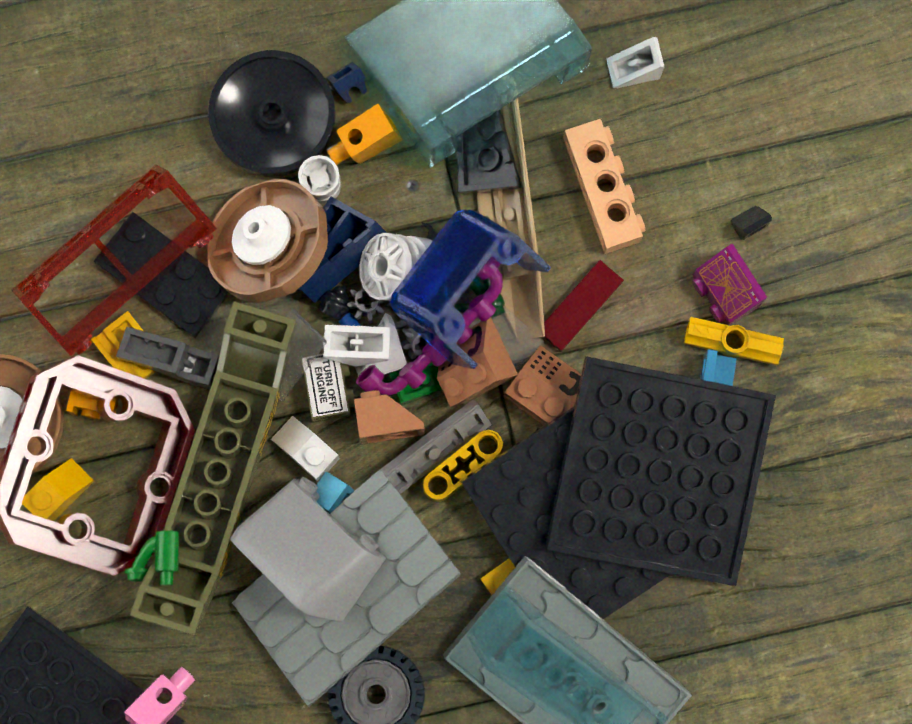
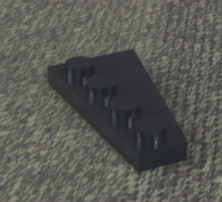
(486, 158)

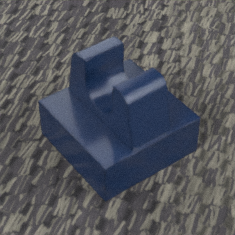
(346, 78)

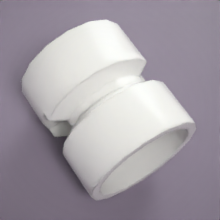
(320, 178)

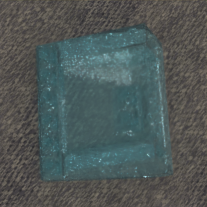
(463, 60)

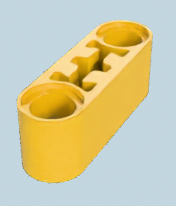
(462, 454)

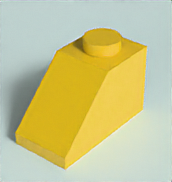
(57, 490)

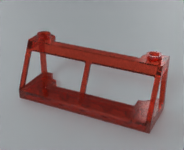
(196, 234)

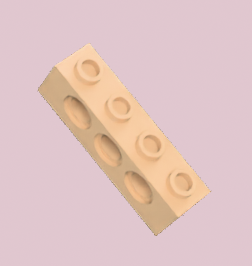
(611, 234)

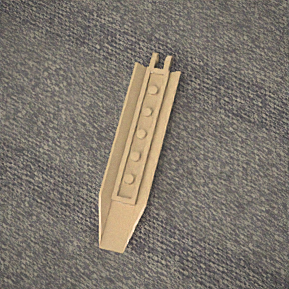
(514, 212)

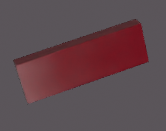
(581, 305)

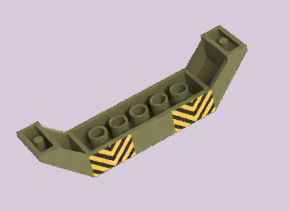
(220, 466)

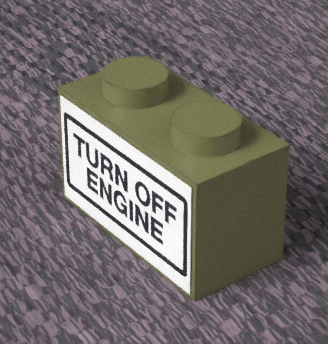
(327, 389)

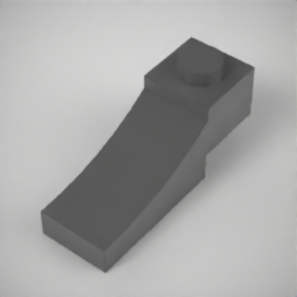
(168, 357)

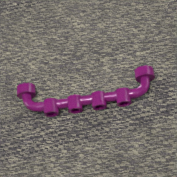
(412, 373)

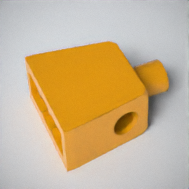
(377, 135)

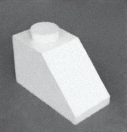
(305, 448)

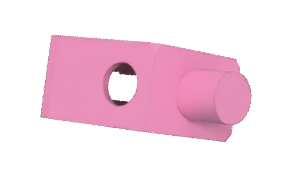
(150, 711)

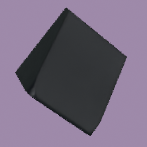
(751, 222)

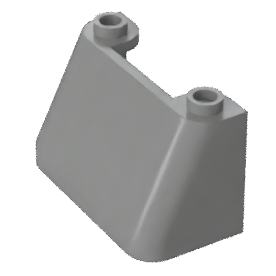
(308, 552)

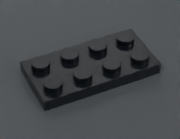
(181, 291)

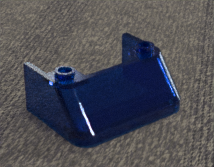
(446, 271)

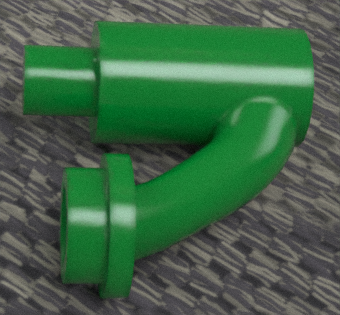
(166, 550)

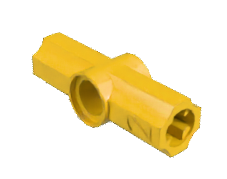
(754, 345)

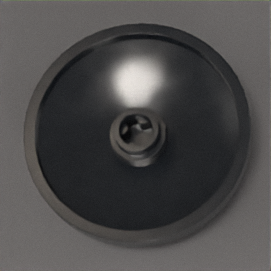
(271, 112)

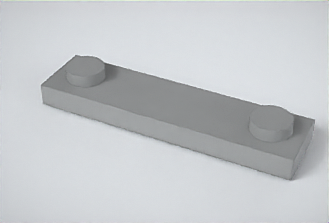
(436, 446)

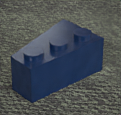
(347, 238)

